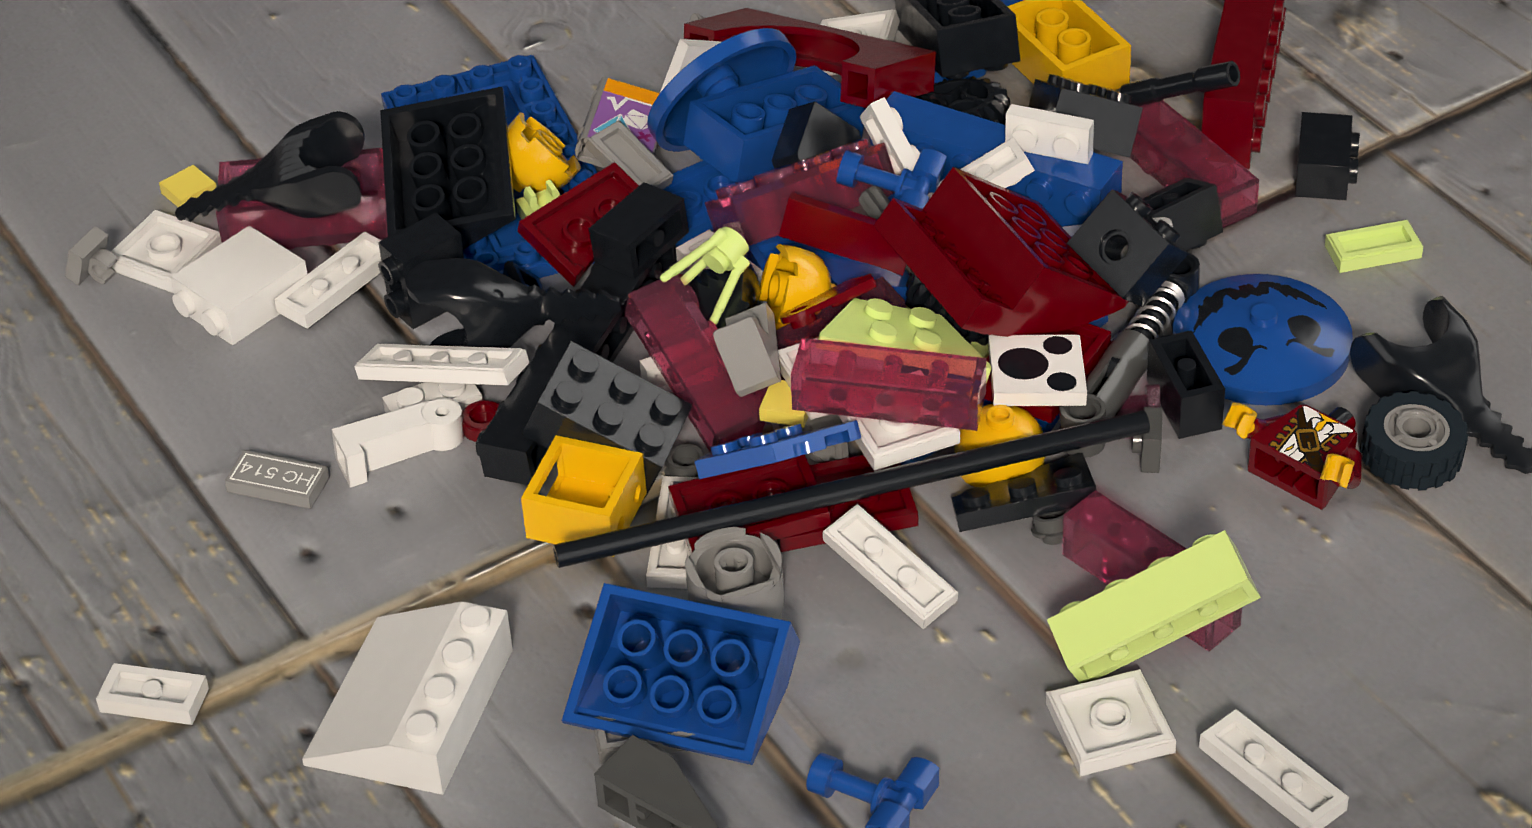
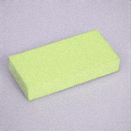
(1373, 246)

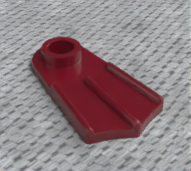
(850, 289)

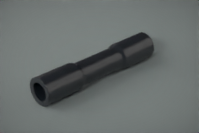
(1202, 80)

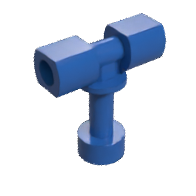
(908, 187)
(889, 800)

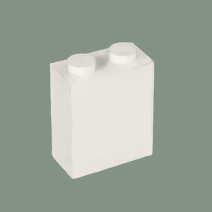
(236, 284)

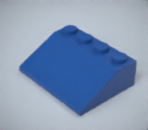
(682, 668)

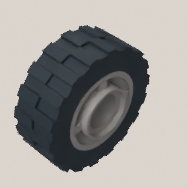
(1414, 440)

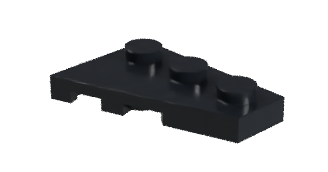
(1039, 492)

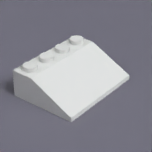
(414, 696)

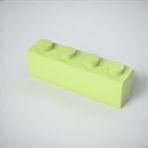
(1153, 607)

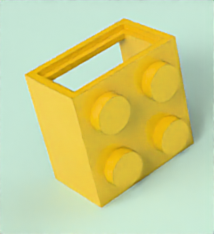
(592, 495)

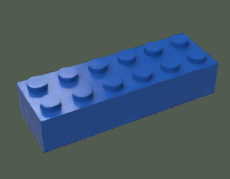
(1061, 186)

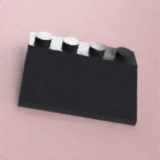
(449, 161)

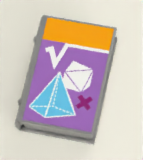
(613, 102)

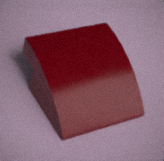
(996, 259)

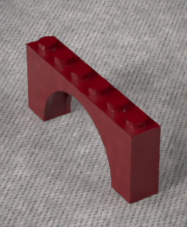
(867, 64)

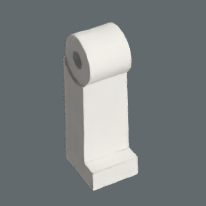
(396, 437)

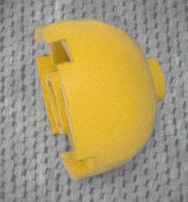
(537, 156)
(792, 279)
(995, 426)

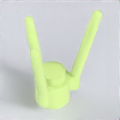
(720, 253)

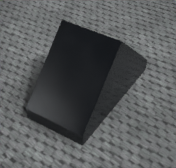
(810, 132)

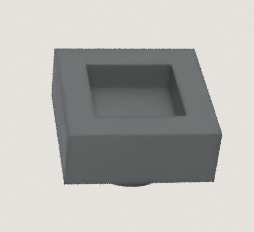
(1150, 443)

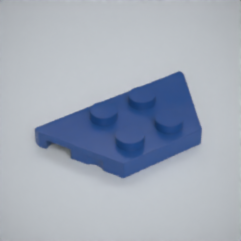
(772, 447)

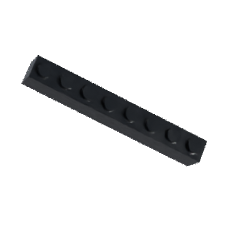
(501, 446)

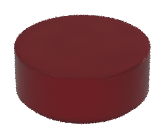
(477, 418)

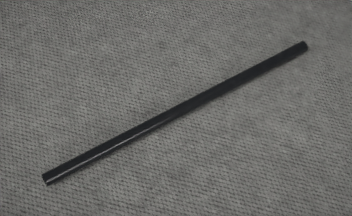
(850, 489)

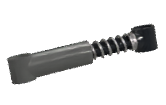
(1127, 353)

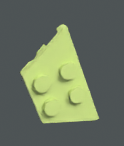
(891, 326)

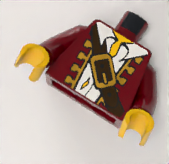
(1301, 450)

